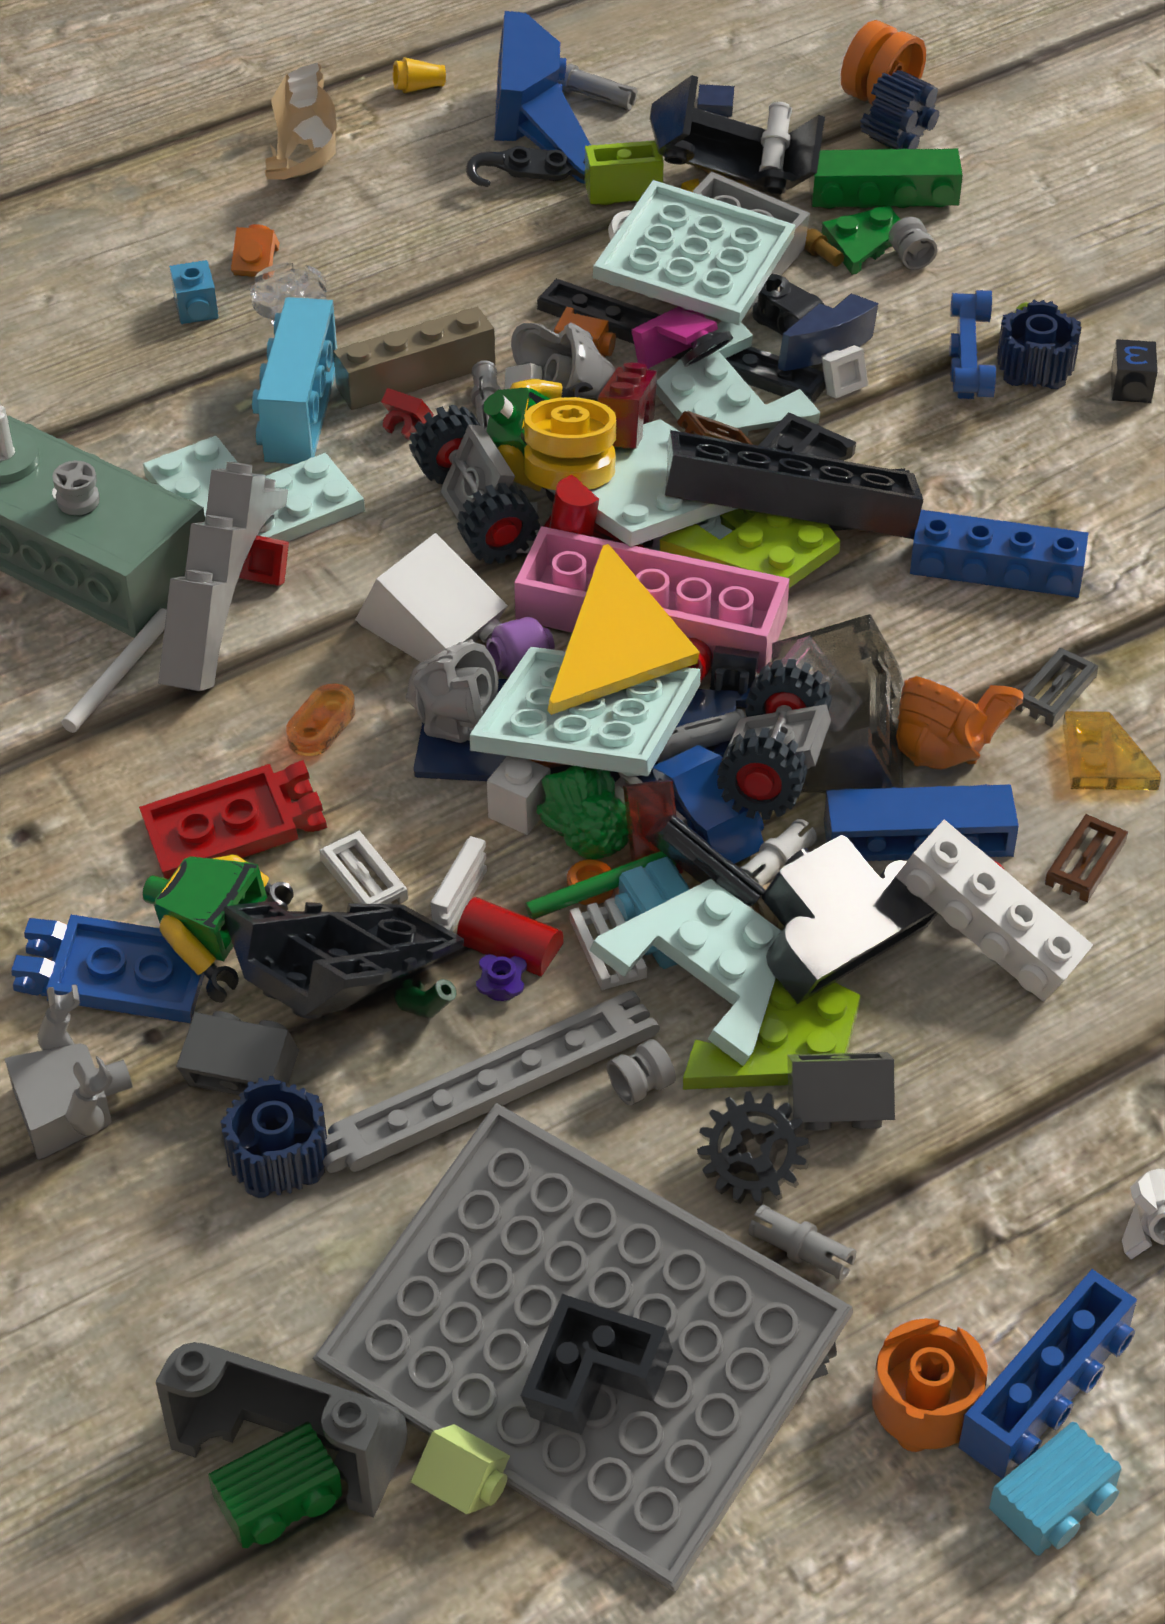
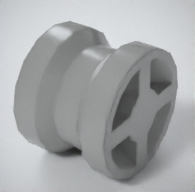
(76, 487)

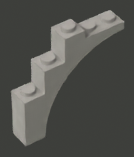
(217, 550)

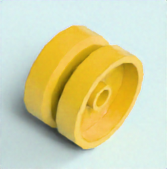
(568, 439)

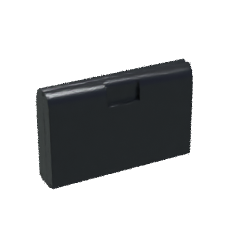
(701, 860)

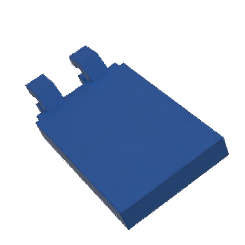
(112, 965)

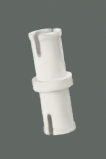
(776, 136)
(777, 851)

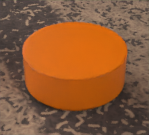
(586, 869)

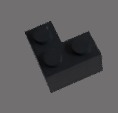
(589, 1349)

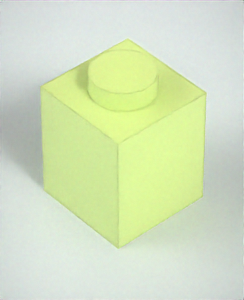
(461, 1469)

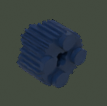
(901, 110)
(1038, 345)
(275, 1138)

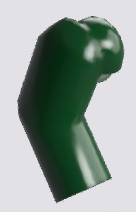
(424, 1003)

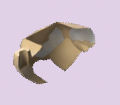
(303, 117)

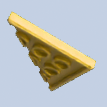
(618, 638)

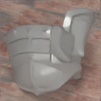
(563, 356)
(453, 690)

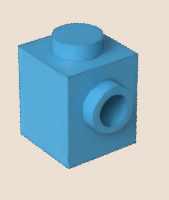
(194, 292)

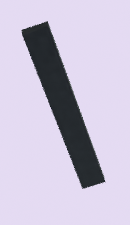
(752, 364)

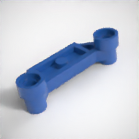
(964, 372)

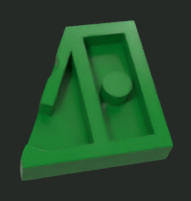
(861, 235)

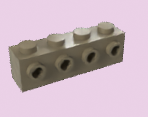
(413, 357)

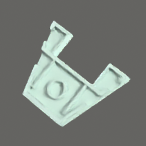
(721, 394)
(715, 942)

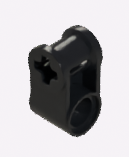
(784, 306)

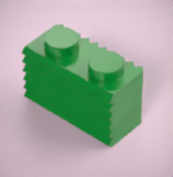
(276, 1486)

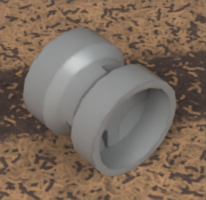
(912, 243)
(641, 1072)

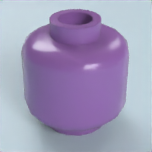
(513, 639)

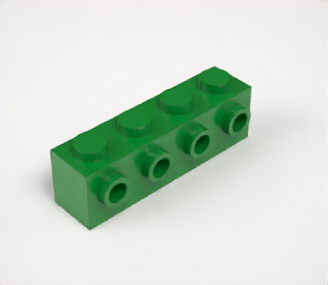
(887, 178)

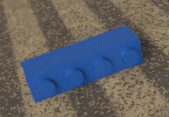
(896, 821)

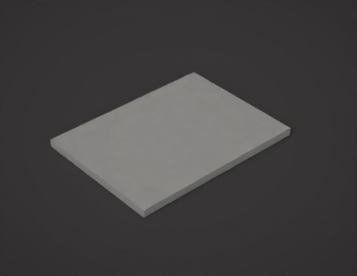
(471, 1293)

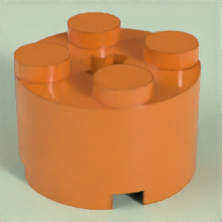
(927, 1383)

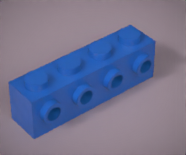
(999, 553)
(1047, 1374)

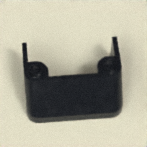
(727, 145)

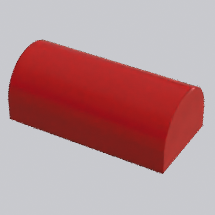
(574, 507)
(509, 934)

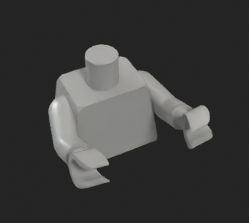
(59, 1086)

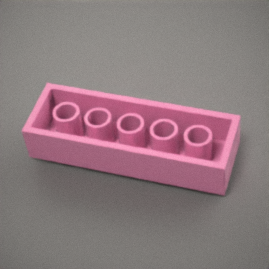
(702, 597)

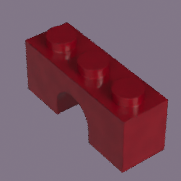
(632, 398)

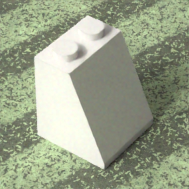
(430, 602)

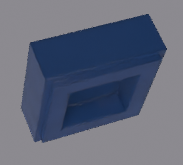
(716, 99)

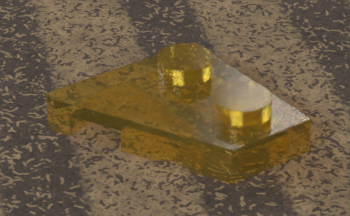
(1105, 755)

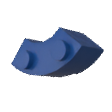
(703, 807)

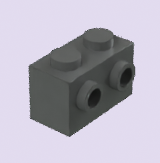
(229, 1053)
(841, 1089)

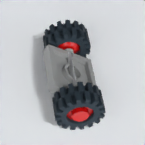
(477, 483)
(776, 740)

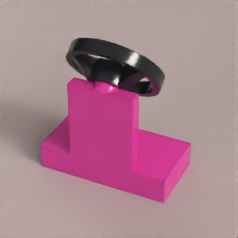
(675, 333)

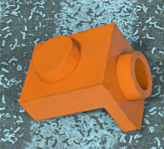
(253, 250)

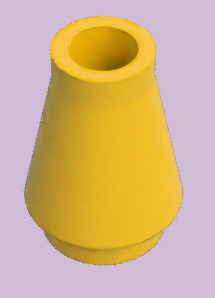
(417, 75)

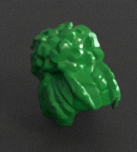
(585, 811)

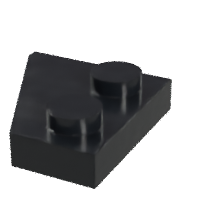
(808, 438)

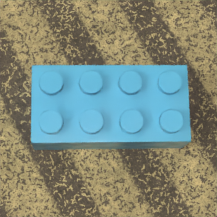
(296, 380)

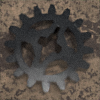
(735, 1155)

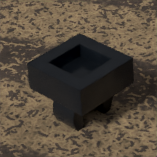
(733, 669)

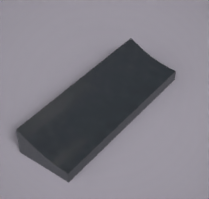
(792, 484)

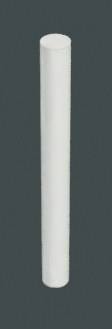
(115, 672)

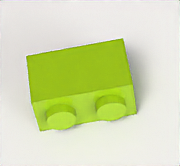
(621, 171)

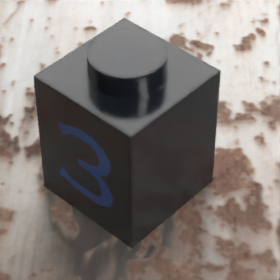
(1133, 371)

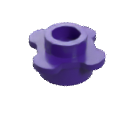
(501, 977)

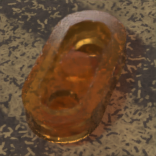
(315, 723)

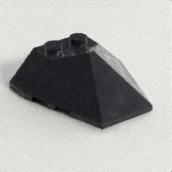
(332, 958)

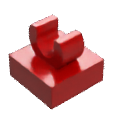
(405, 409)
(266, 561)

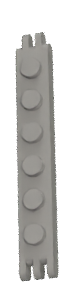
(491, 1079)

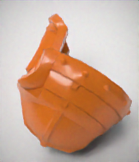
(945, 728)

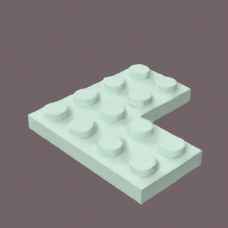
(315, 497)

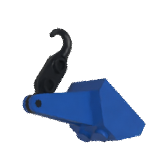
(532, 106)

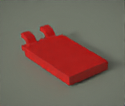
(233, 816)

